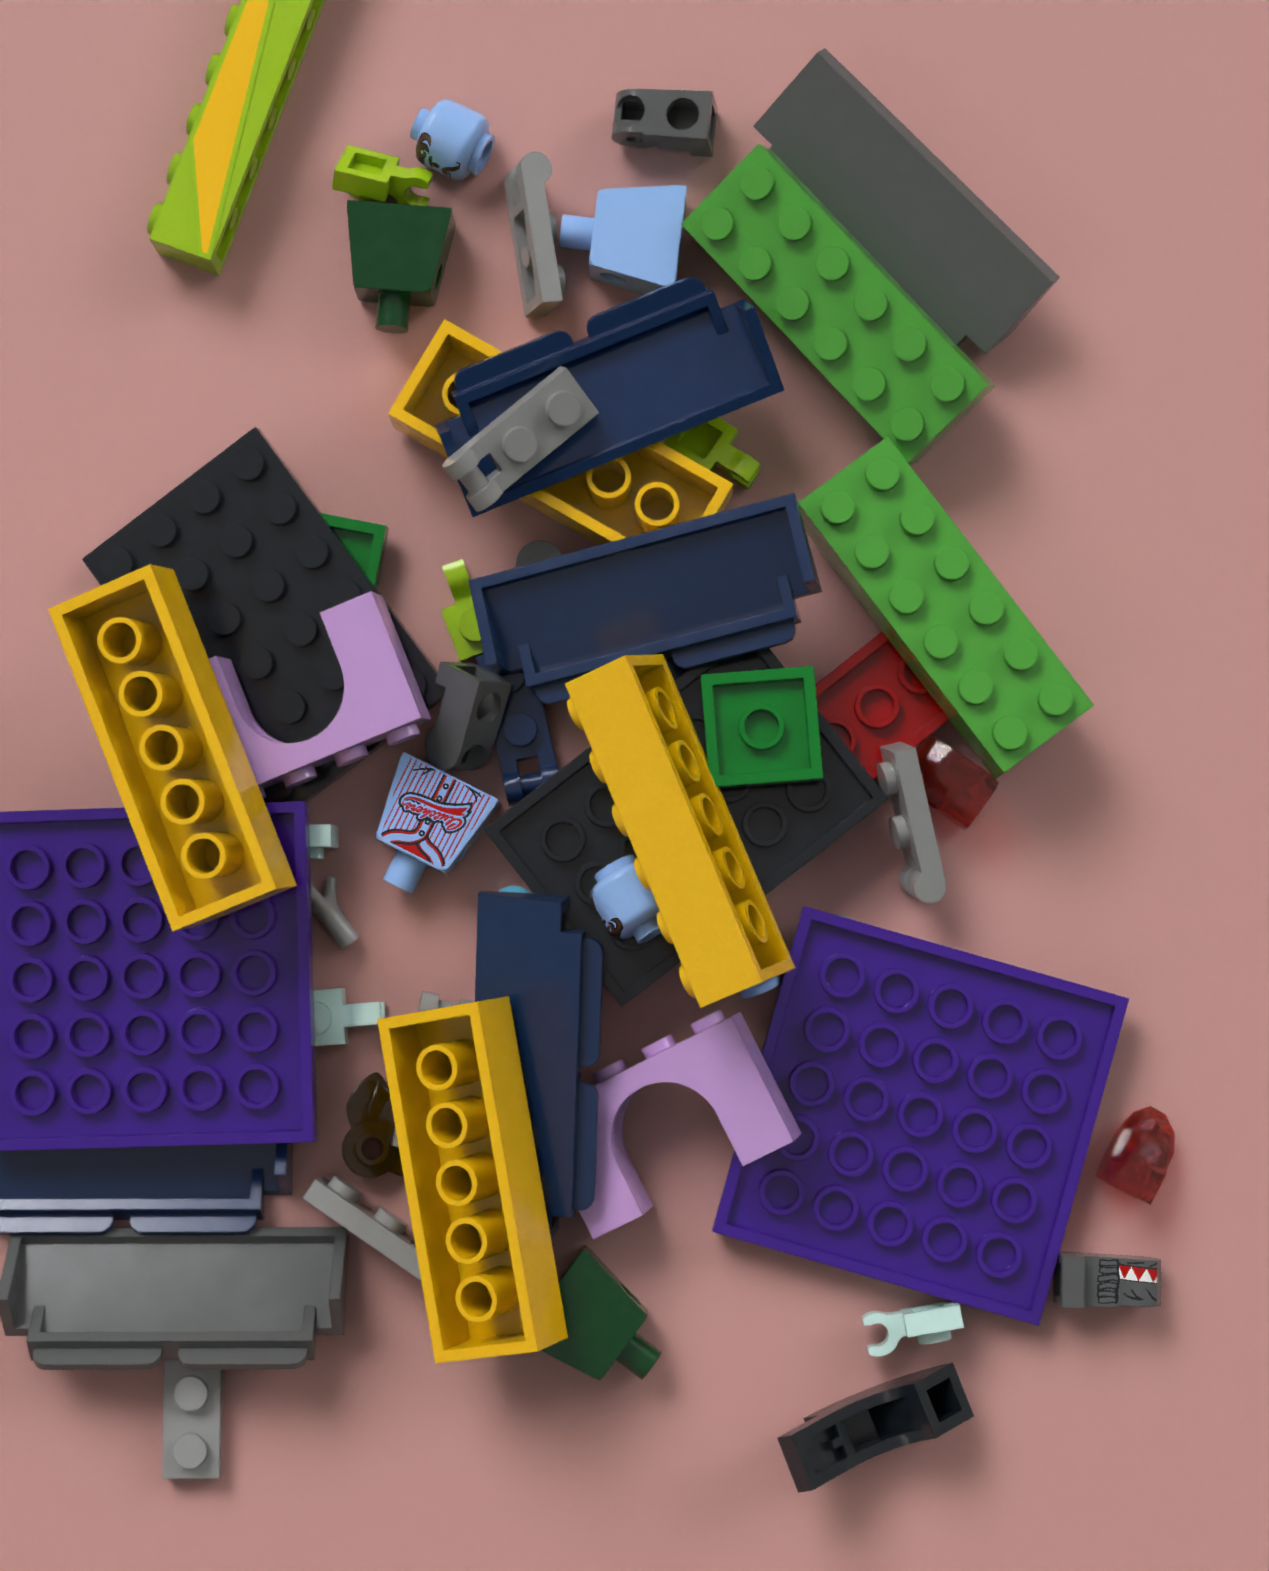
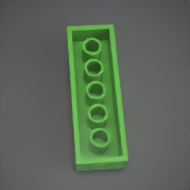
(837, 304)
(942, 608)

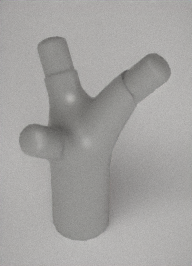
(330, 914)

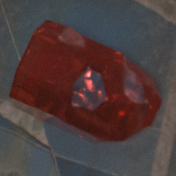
(953, 782)
(1139, 1154)

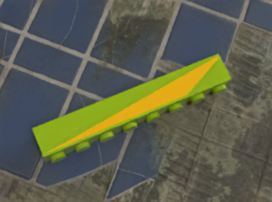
(231, 130)

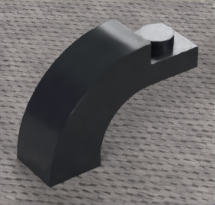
(874, 1422)

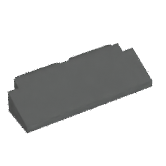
(904, 205)
(175, 1297)

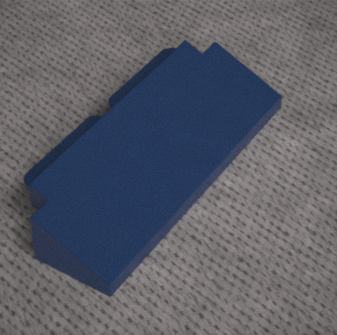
(645, 368)
(675, 591)
(557, 1016)
(153, 1187)

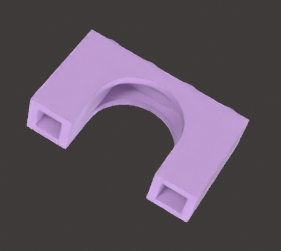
(377, 701)
(720, 1066)

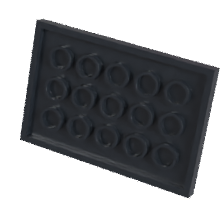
(255, 578)
(568, 831)

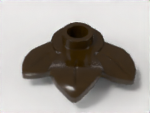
(371, 1117)

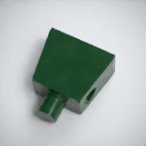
(398, 257)
(601, 1321)

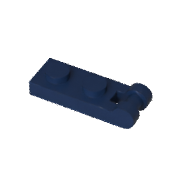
(521, 737)

